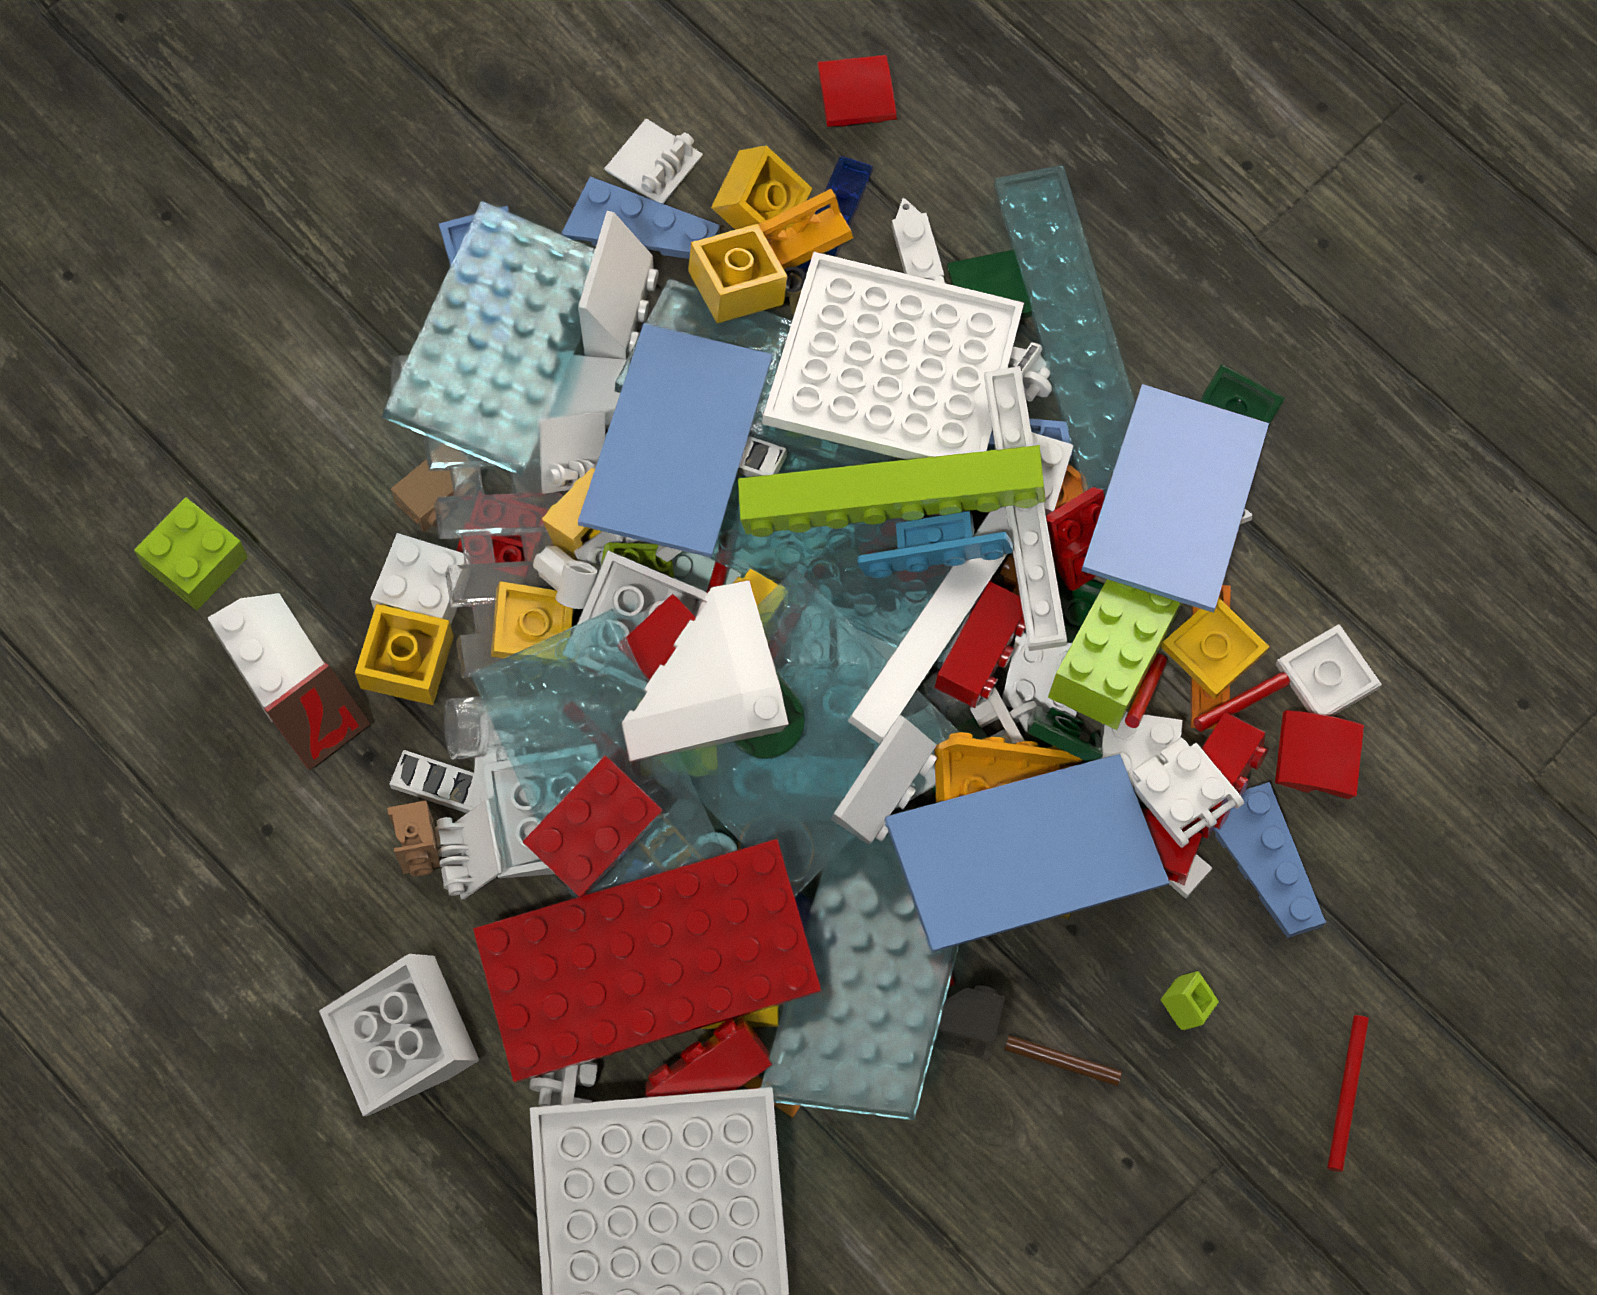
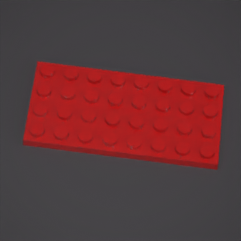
(646, 960)

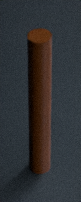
(1063, 1060)

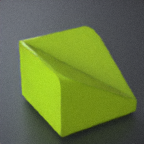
(1189, 1000)

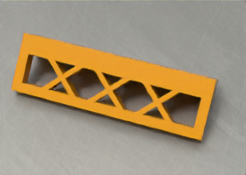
(810, 231)

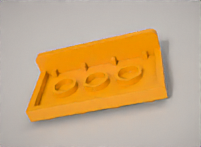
(977, 765)

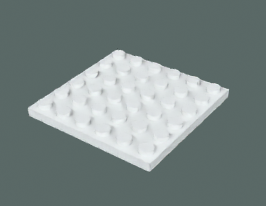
(890, 361)
(660, 1196)

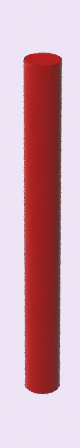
(1348, 1093)

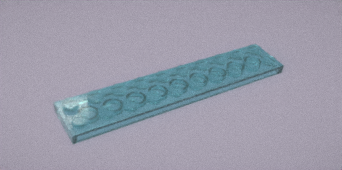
(1069, 318)

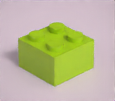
(191, 553)

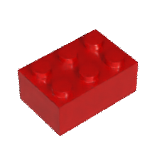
(593, 827)

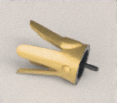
(794, 286)

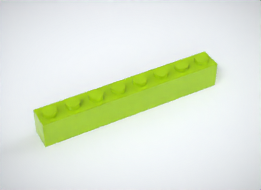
(891, 490)

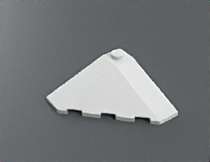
(714, 684)

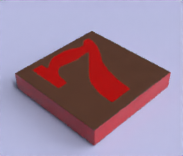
(317, 716)

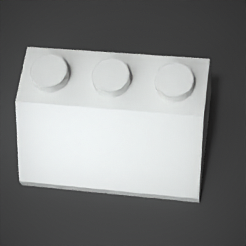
(265, 645)
(885, 781)

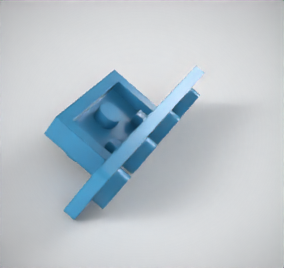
(935, 542)

